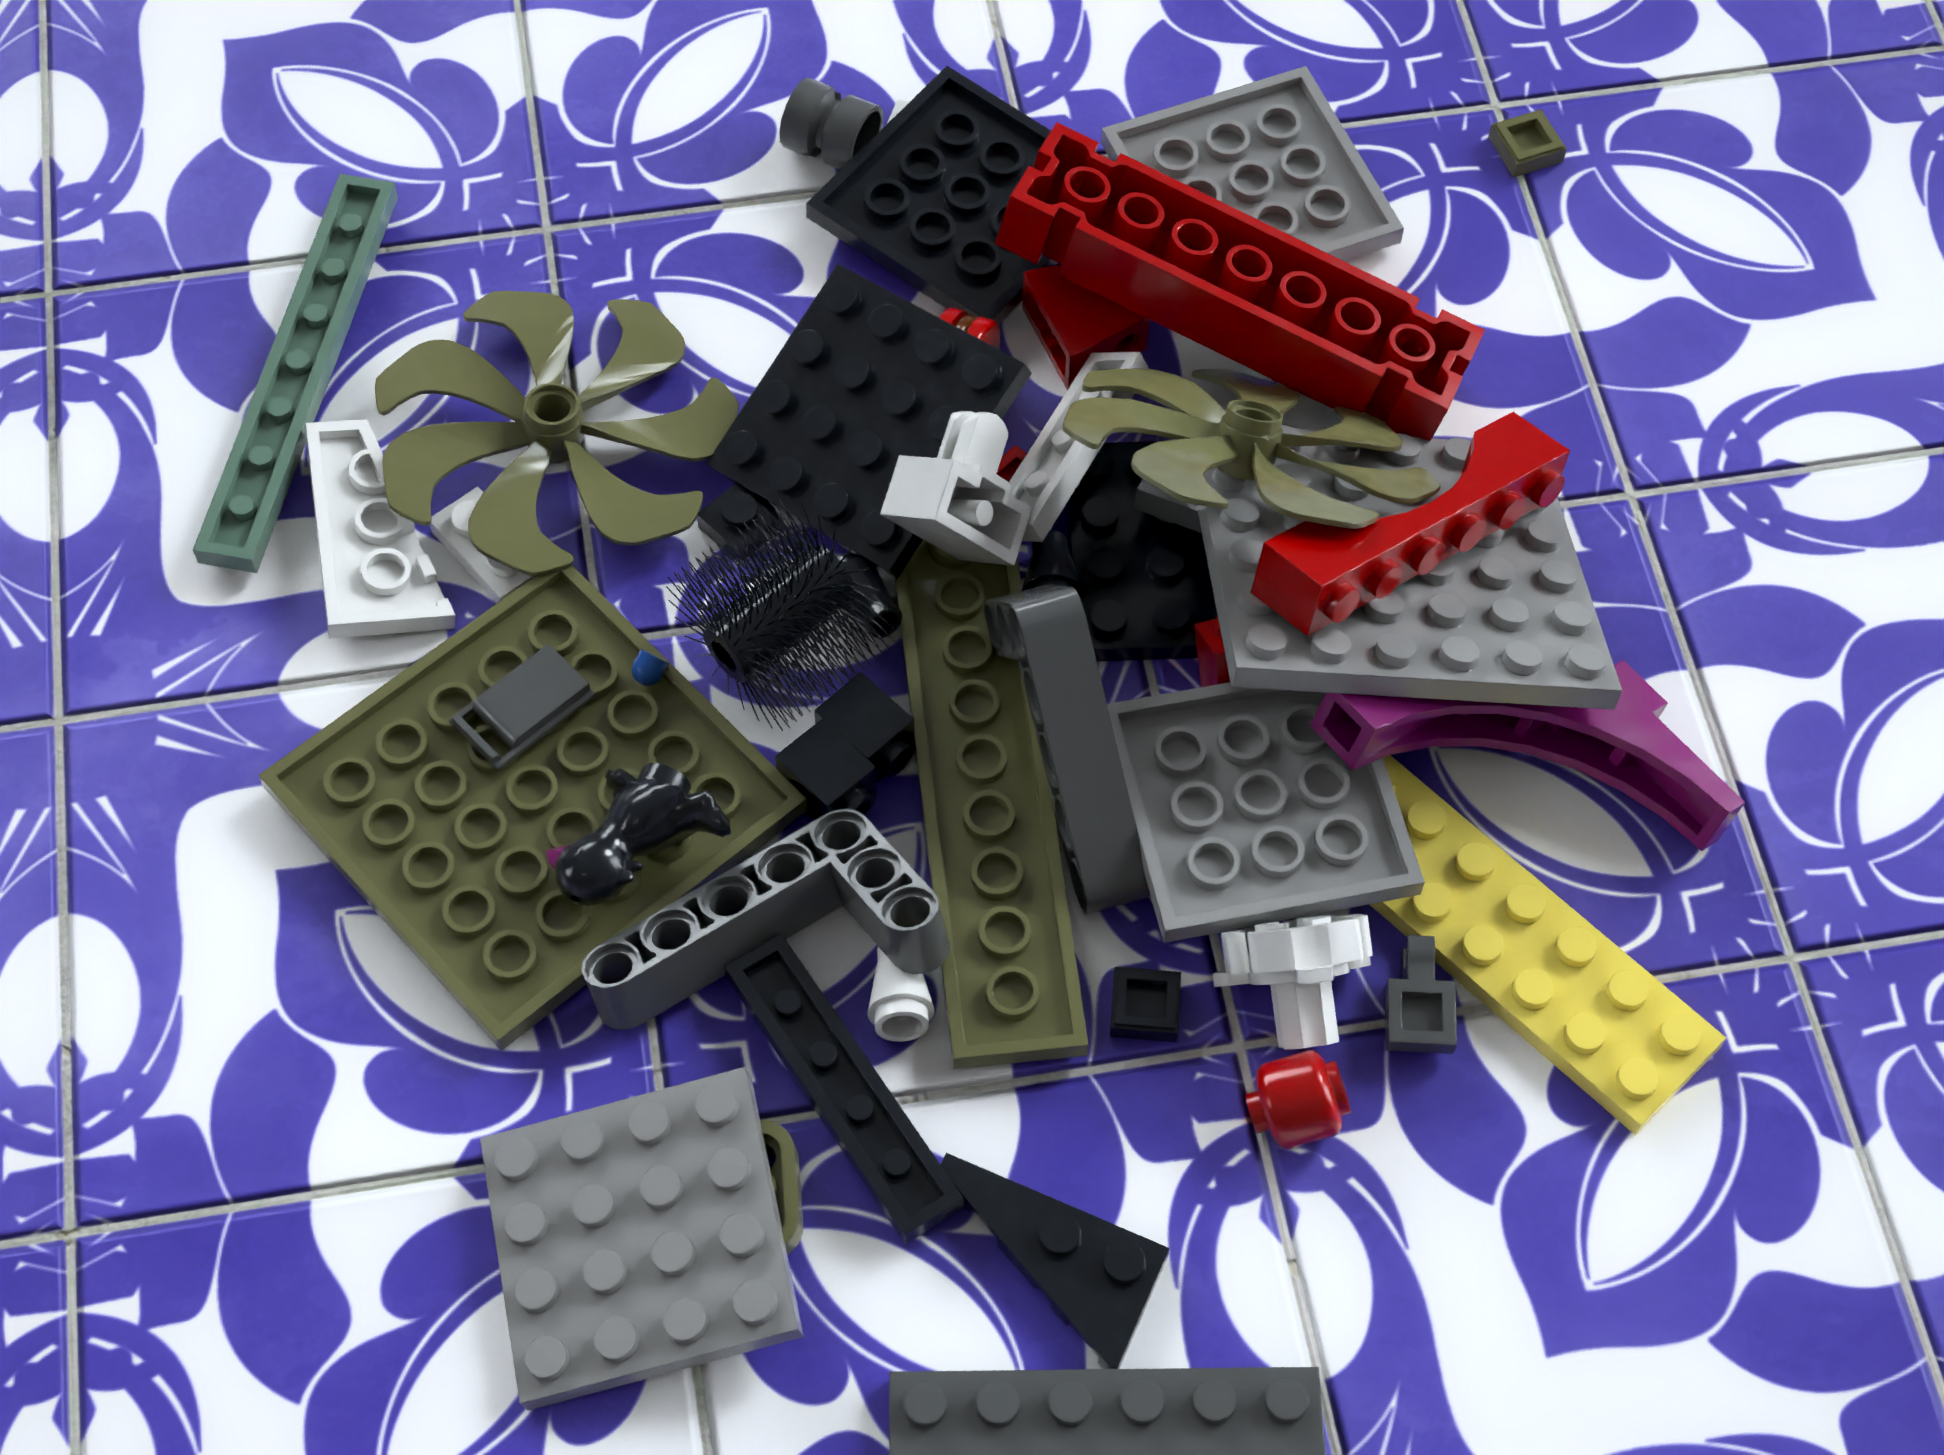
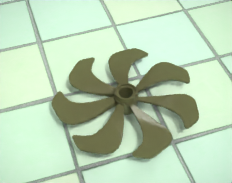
(551, 427)
(1239, 442)

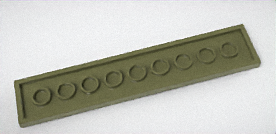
(987, 822)

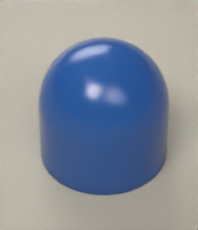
(648, 668)

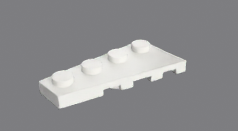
(368, 553)

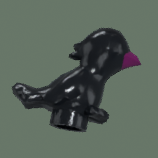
(641, 821)

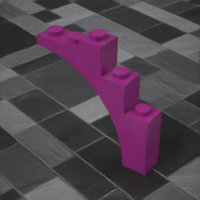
(1616, 746)

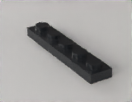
(844, 1089)

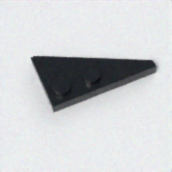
(1084, 1265)

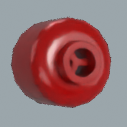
(1298, 1099)

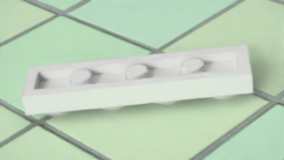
(1057, 460)

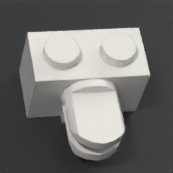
(958, 496)

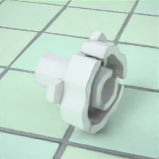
(1298, 965)

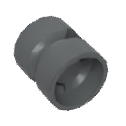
(825, 124)

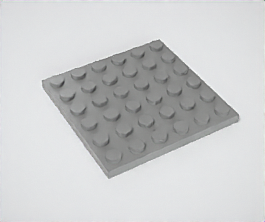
(1479, 627)

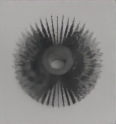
(779, 613)

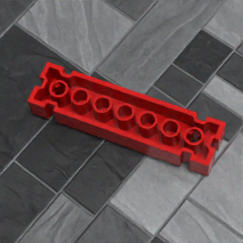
(1237, 285)

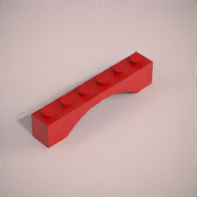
(1328, 571)

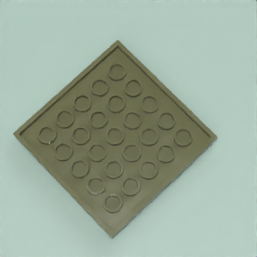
(461, 848)

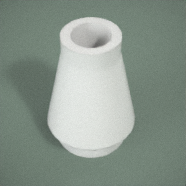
(899, 1002)

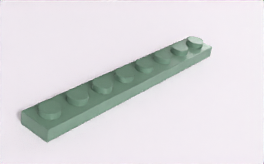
(295, 375)

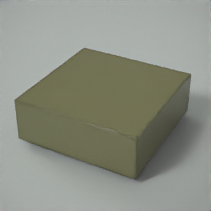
(1527, 143)

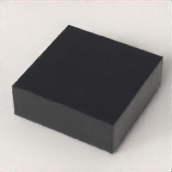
(1145, 1004)

